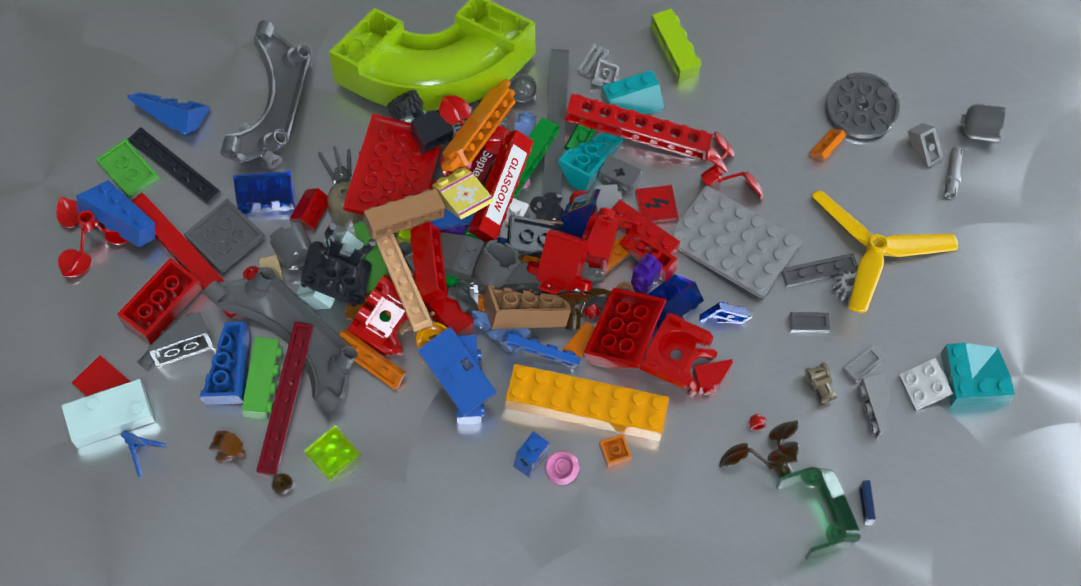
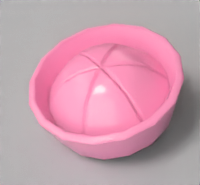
(561, 467)

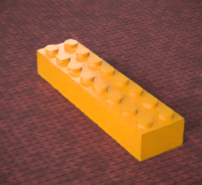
(587, 402)

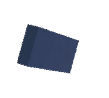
(867, 502)

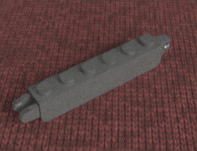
(526, 281)

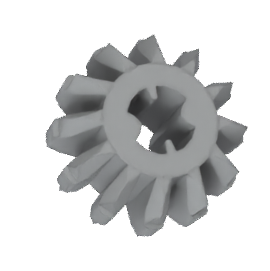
(841, 282)

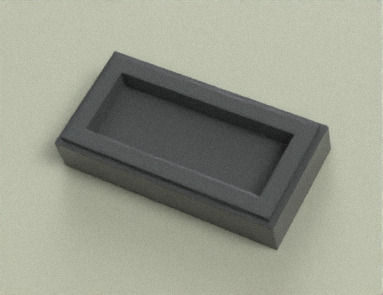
(809, 322)

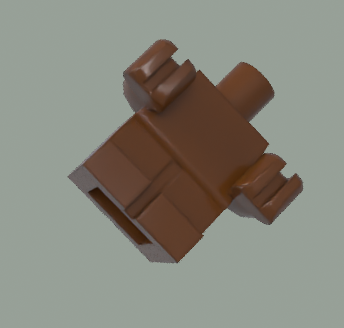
(227, 446)

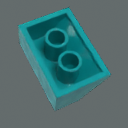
(635, 93)

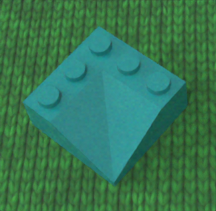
(976, 375)

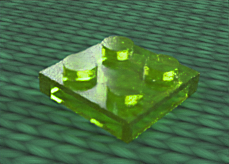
(332, 453)

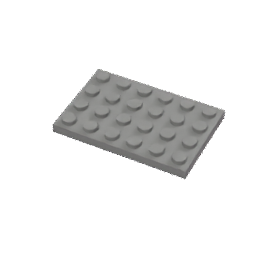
(735, 241)

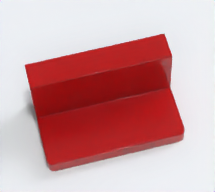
(310, 208)

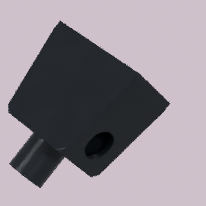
(430, 130)

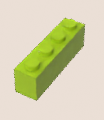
(675, 44)

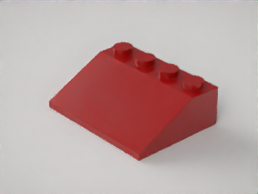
(623, 329)

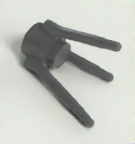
(340, 173)

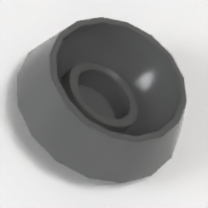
(524, 87)

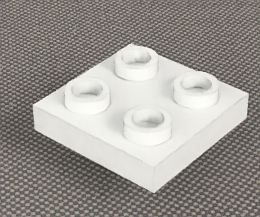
(926, 384)

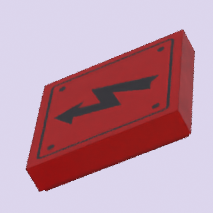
(657, 203)

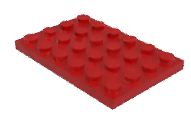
(389, 166)

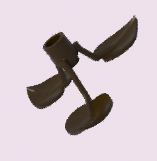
(576, 299)
(778, 459)

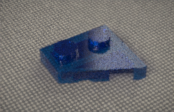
(726, 313)

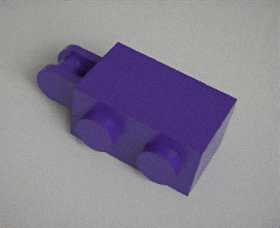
(646, 274)

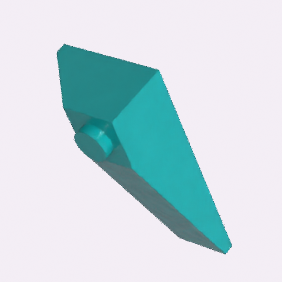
(583, 163)

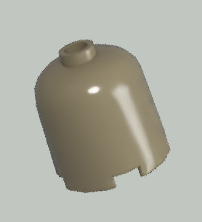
(335, 202)

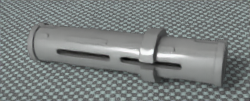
(953, 178)

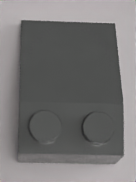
(460, 255)
(183, 339)

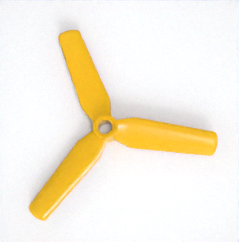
(877, 246)

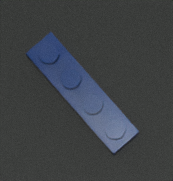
(534, 347)

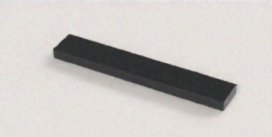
(174, 166)

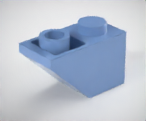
(525, 123)

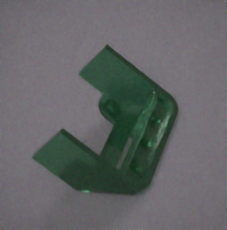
(844, 530)

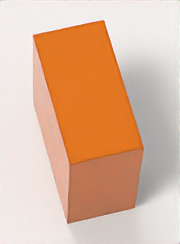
(615, 450)

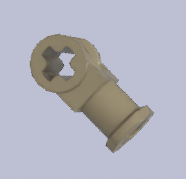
(821, 380)

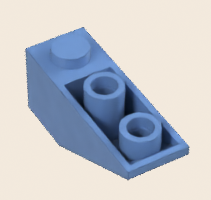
(481, 321)

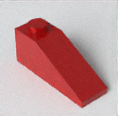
(640, 246)

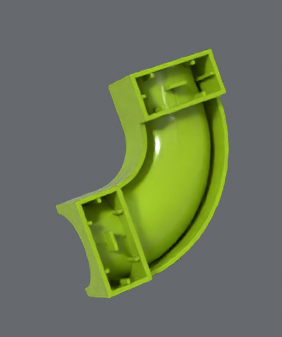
(462, 61)

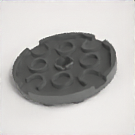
(865, 88)

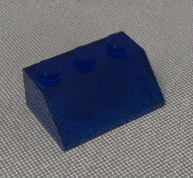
(264, 192)
(680, 295)

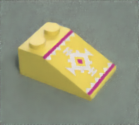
(462, 193)

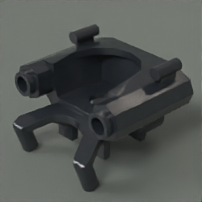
(336, 271)

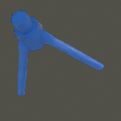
(135, 442)

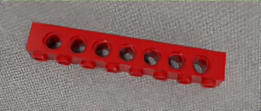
(643, 134)

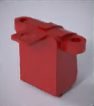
(602, 234)
(561, 263)

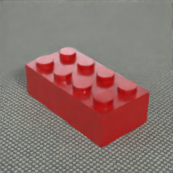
(160, 301)

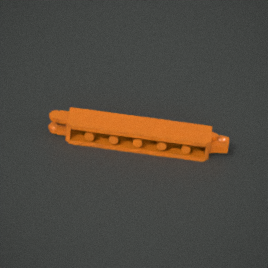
(479, 127)

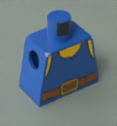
(533, 452)

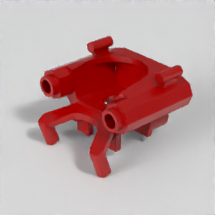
(367, 322)
(682, 336)

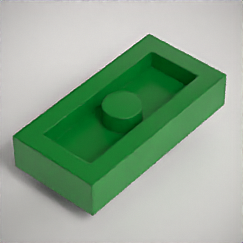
(579, 135)

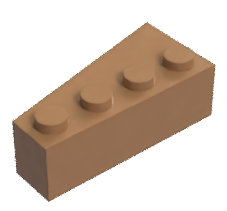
(524, 310)

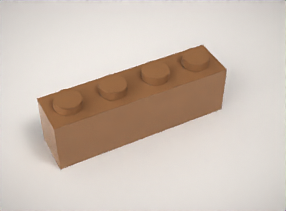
(404, 213)

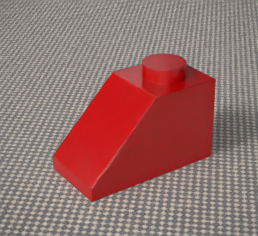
(711, 376)

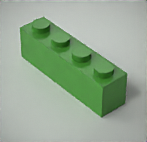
(374, 257)
(261, 378)

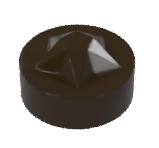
(282, 483)

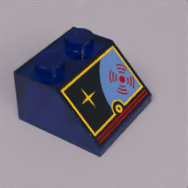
(579, 212)

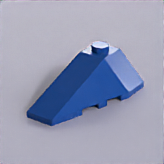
(177, 116)

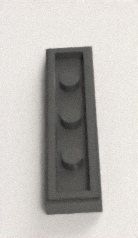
(818, 270)

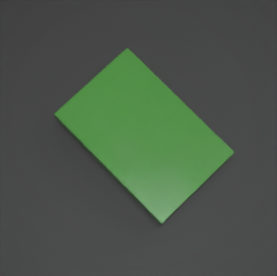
(127, 168)

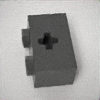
(620, 173)

